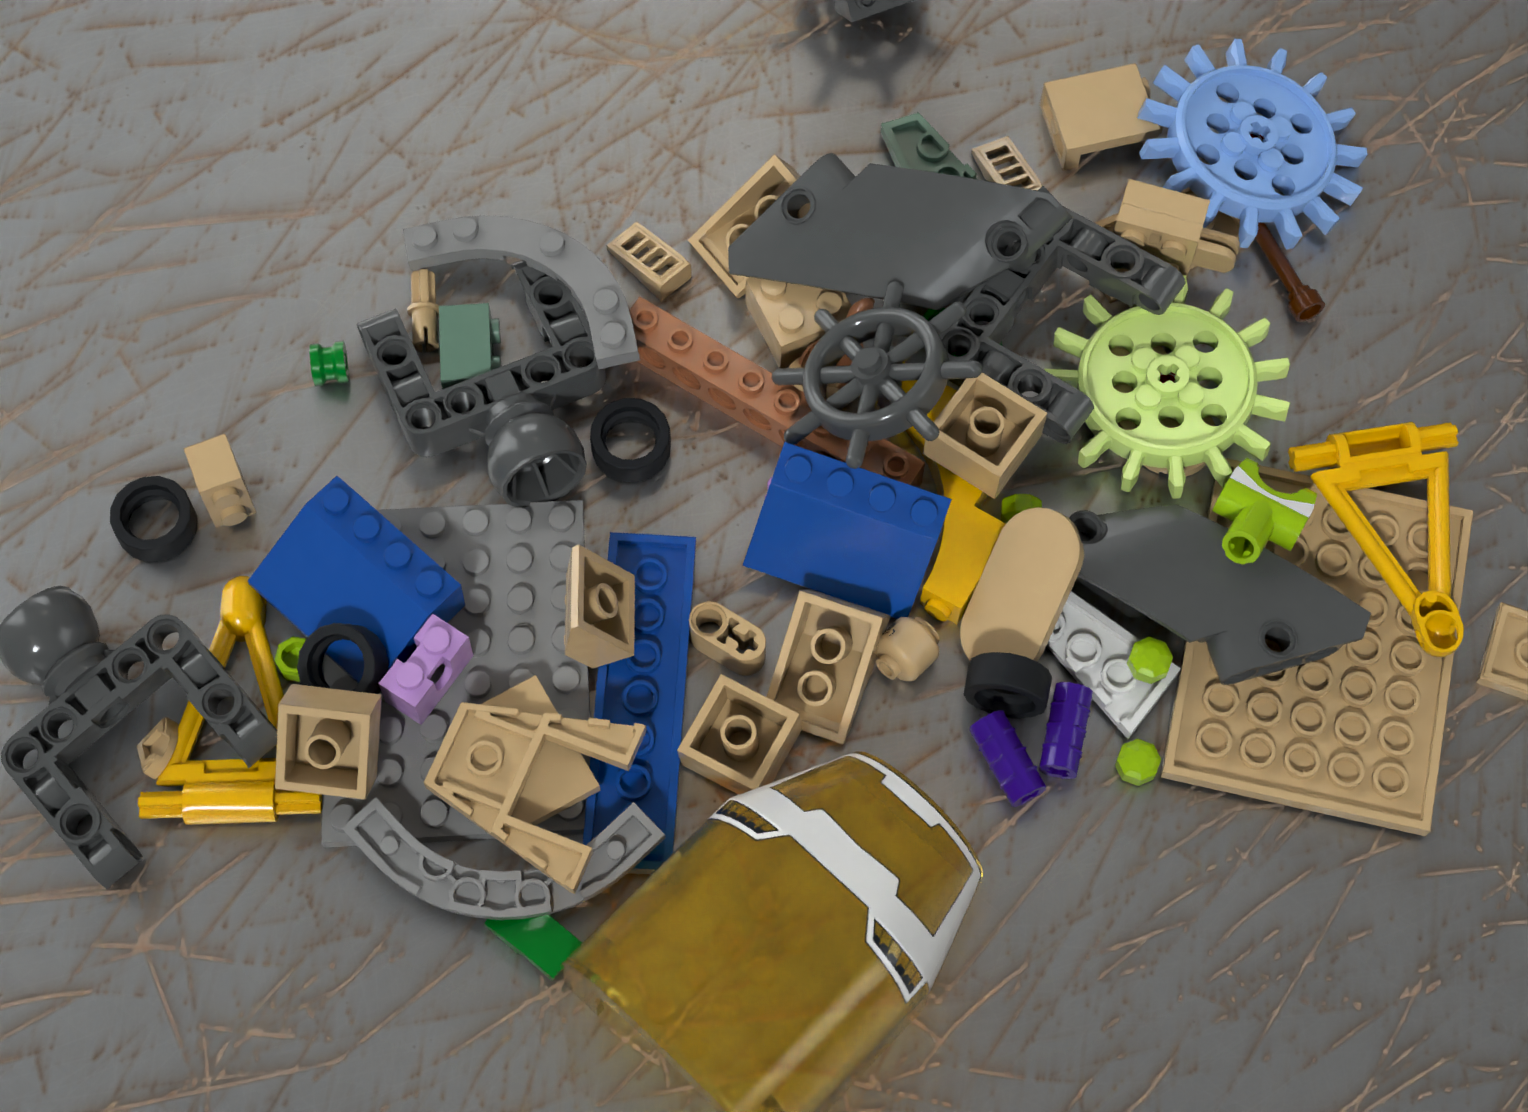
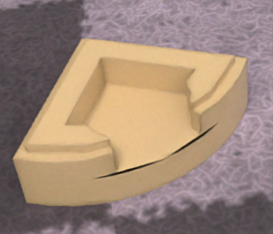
(158, 747)

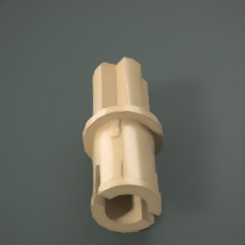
(423, 310)

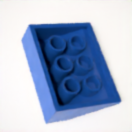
(846, 531)
(357, 569)

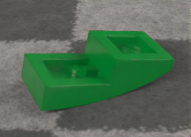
(538, 939)

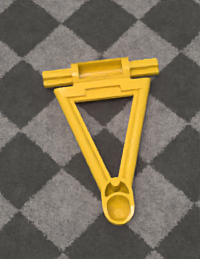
(1384, 458)
(227, 788)

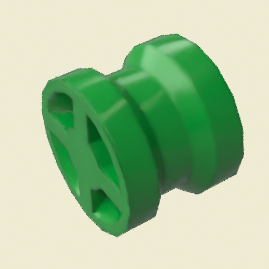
(329, 363)

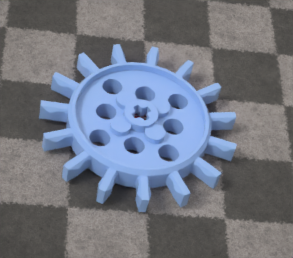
(1252, 143)

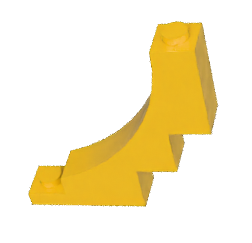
(965, 536)

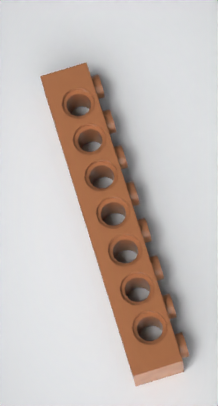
(747, 390)

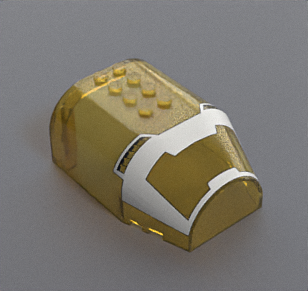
(787, 936)

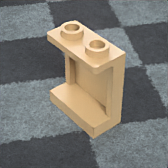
(1096, 112)

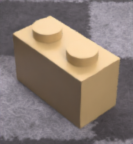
(220, 481)

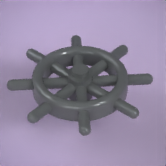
(876, 374)

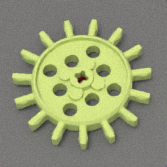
(1170, 387)

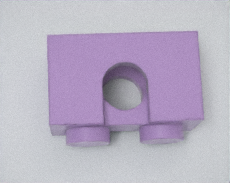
(409, 684)

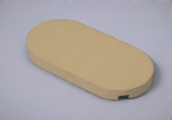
(1023, 585)

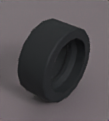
(636, 411)
(140, 492)
(316, 645)
(1007, 684)

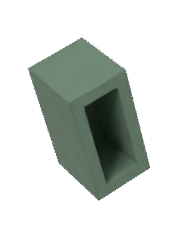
(467, 342)

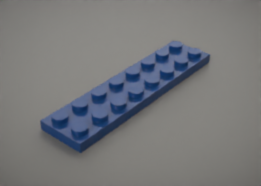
(647, 688)

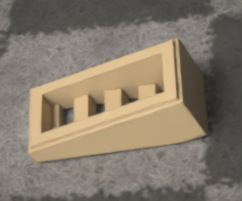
(1018, 164)
(663, 285)

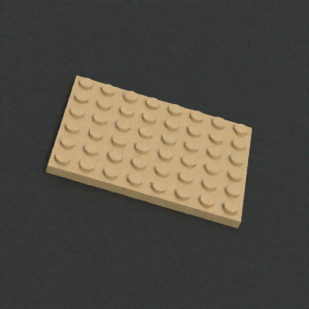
(1343, 731)

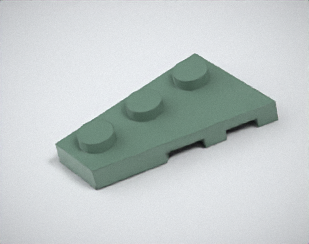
(920, 147)

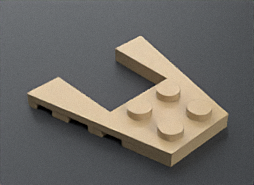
(489, 762)

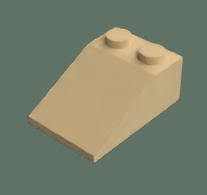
(738, 214)
(827, 662)

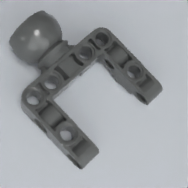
(1087, 252)
(529, 448)
(57, 645)

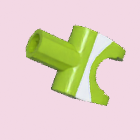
(1260, 514)

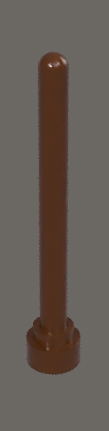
(1303, 301)

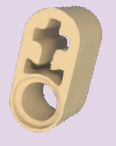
(721, 646)

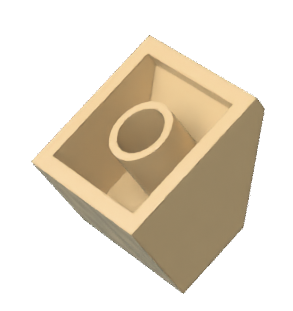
(598, 610)

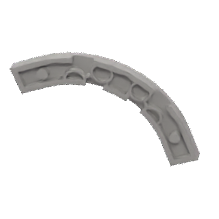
(545, 251)
(498, 893)

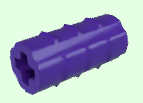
(1065, 730)
(1007, 758)

